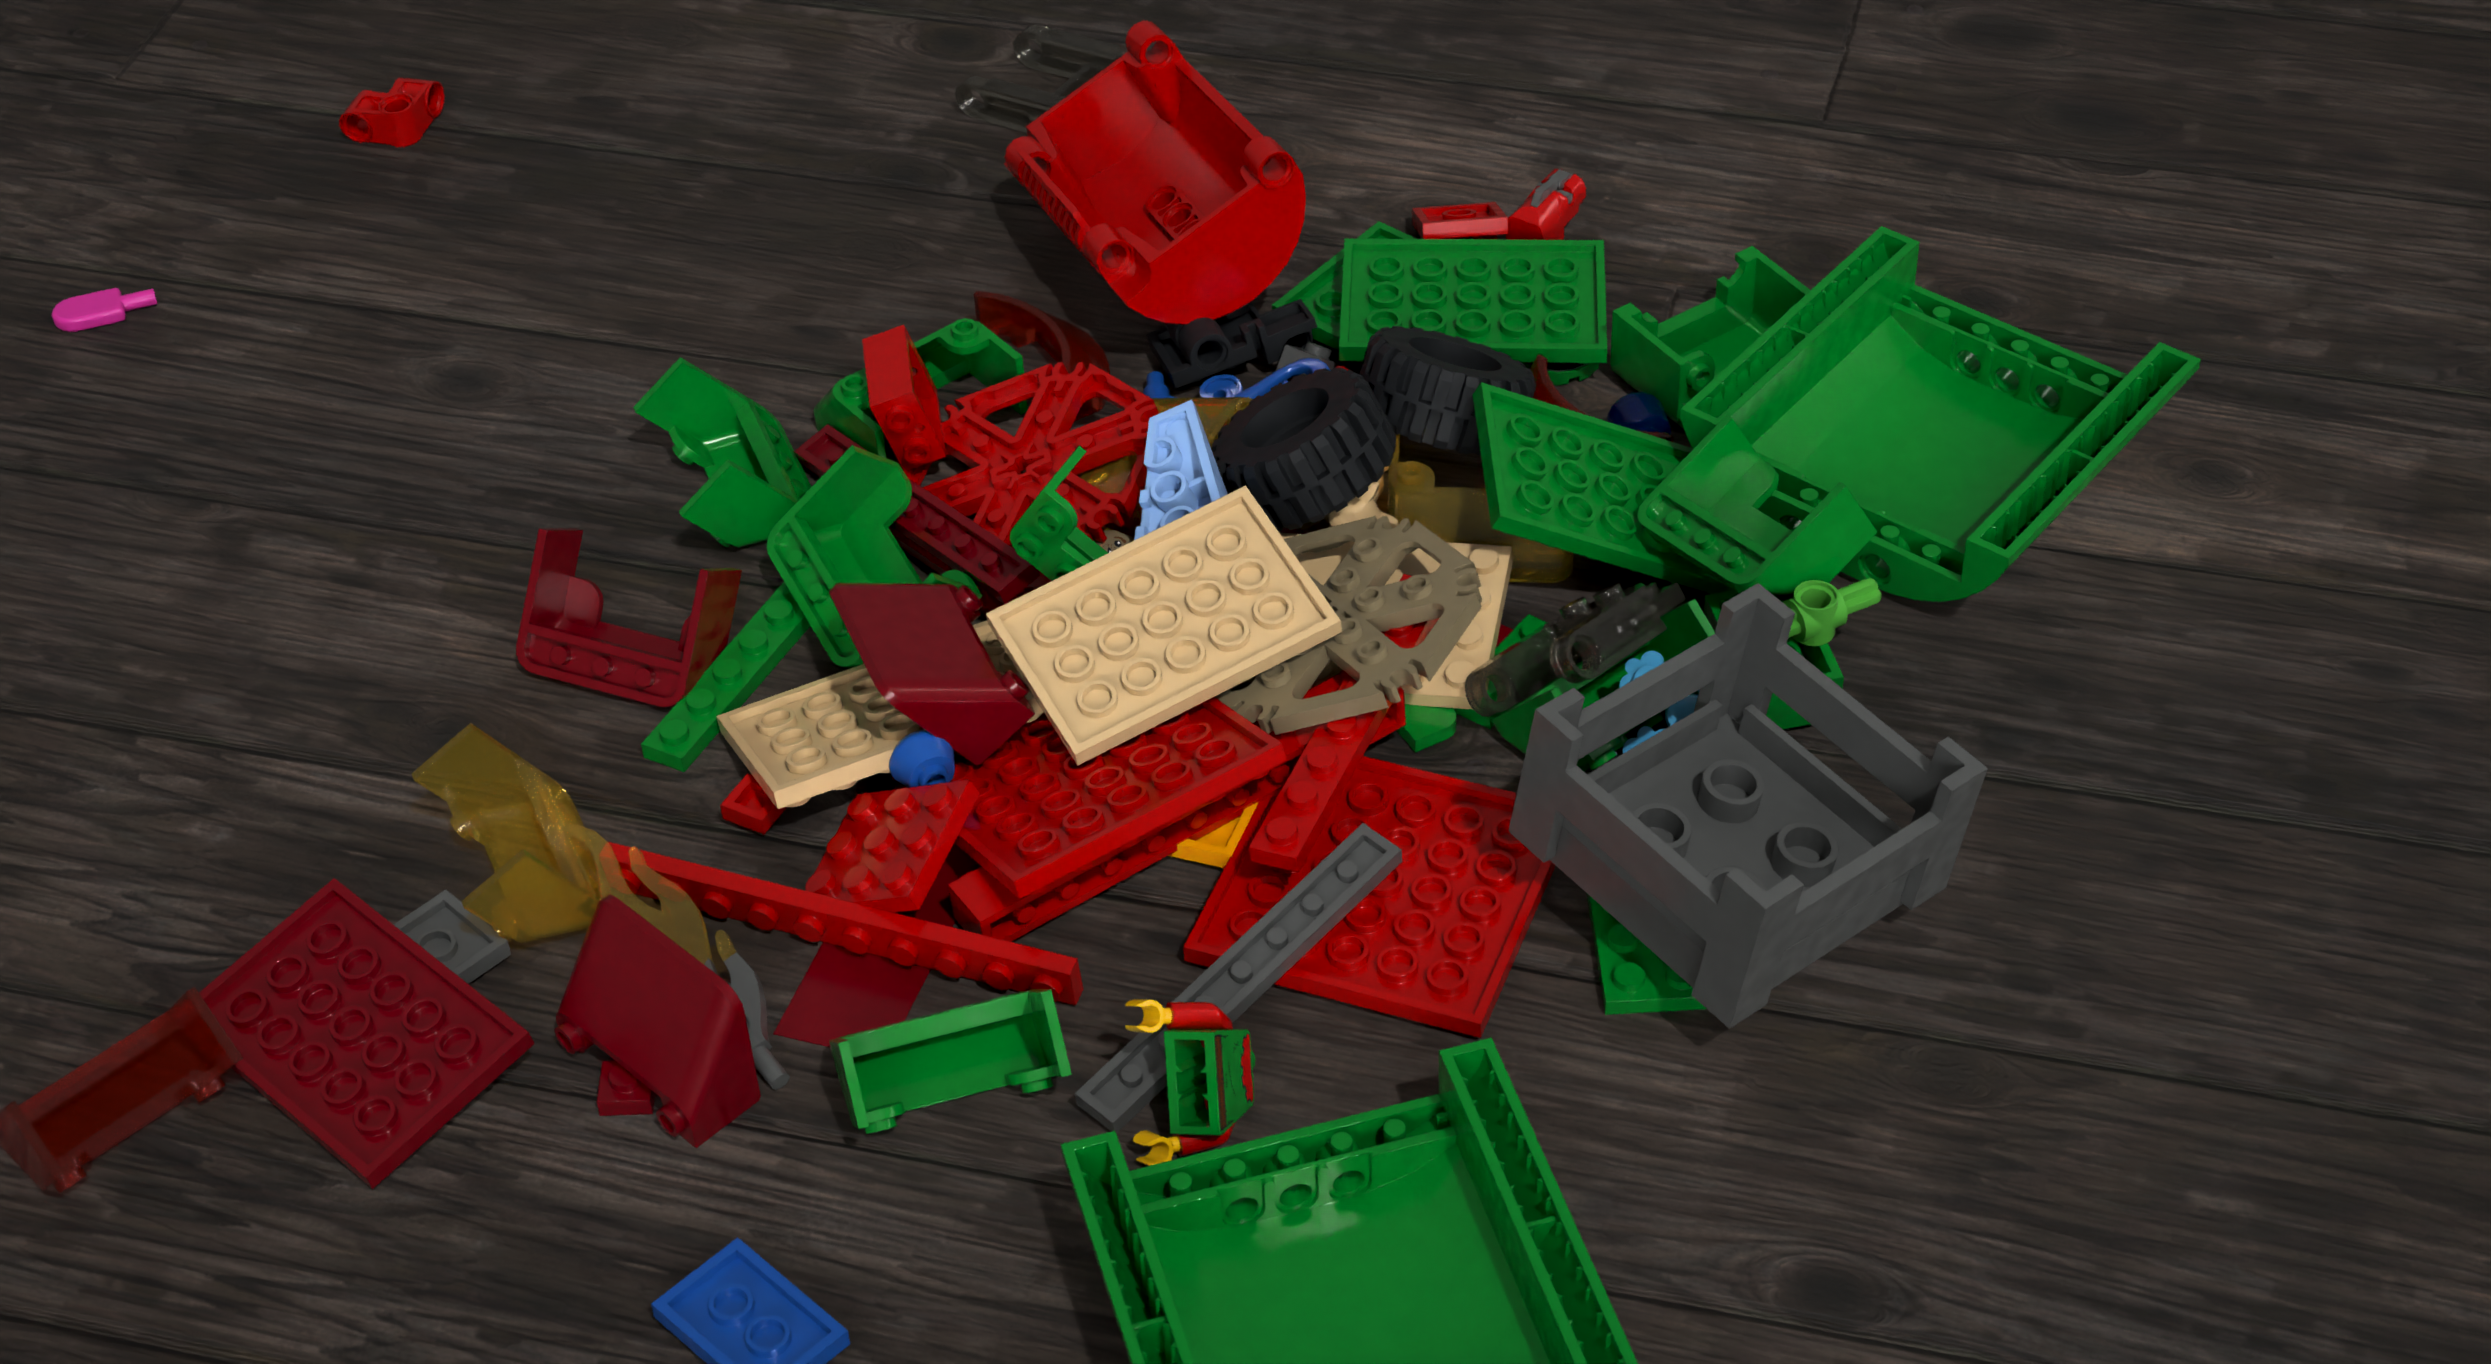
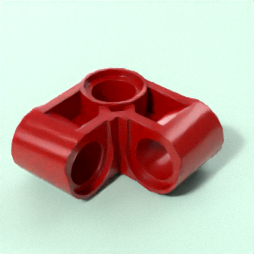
(394, 116)

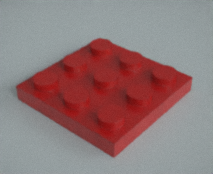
(893, 845)

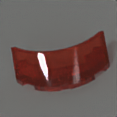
(1058, 337)

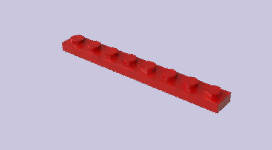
(1322, 775)

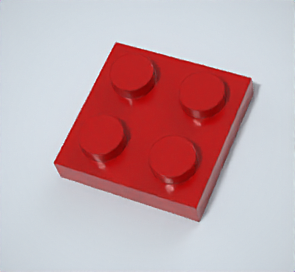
(1461, 220)

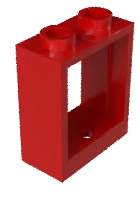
(903, 399)

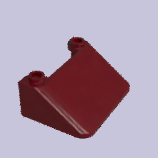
(933, 662)
(661, 1021)

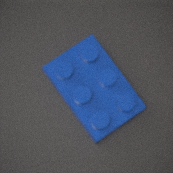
(748, 1314)

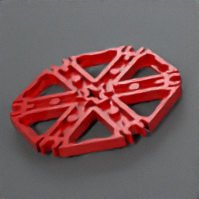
(1041, 446)

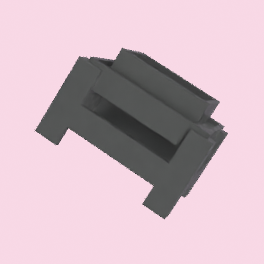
(1724, 829)

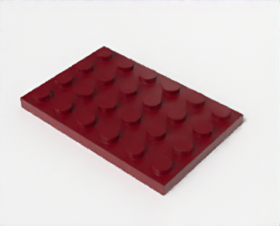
(360, 1031)

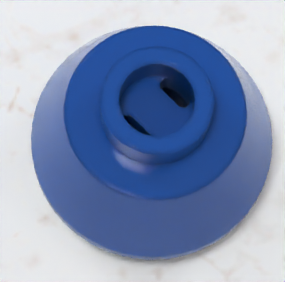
(922, 760)

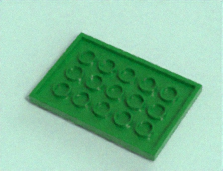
(1491, 291)
(1577, 483)

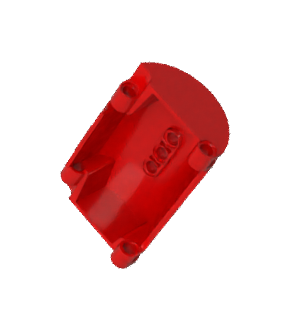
(1164, 185)

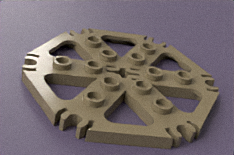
(1365, 611)

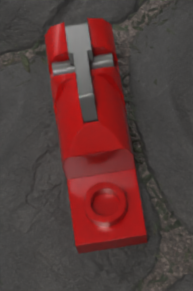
(1548, 208)

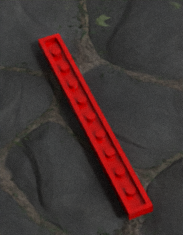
(863, 928)

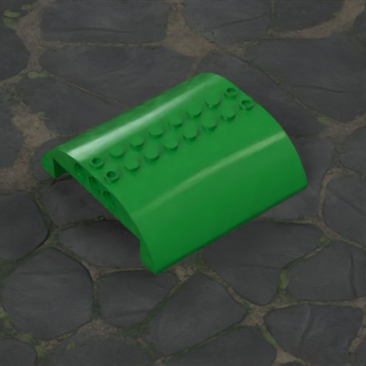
(1931, 416)
(1353, 1240)

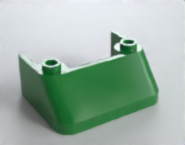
(947, 354)
(738, 445)
(950, 1056)

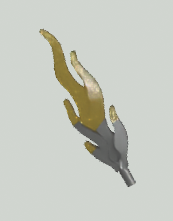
(685, 926)

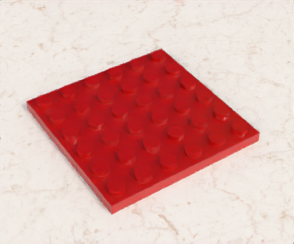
(1054, 818)
(1427, 937)

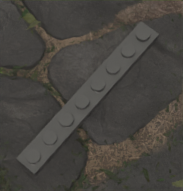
(1247, 968)

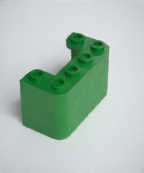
(1693, 347)

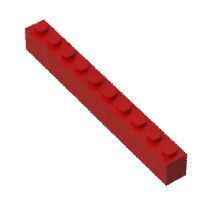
(991, 909)

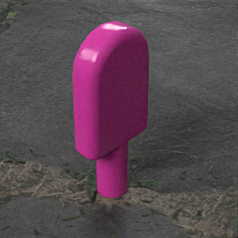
(99, 308)

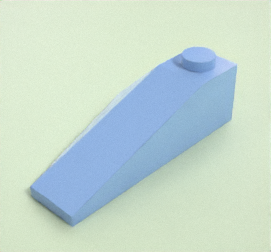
(1179, 468)

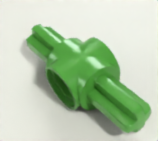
(1823, 608)

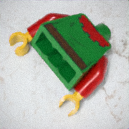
(1206, 1076)

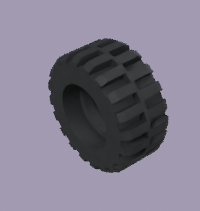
(1429, 383)
(1307, 446)

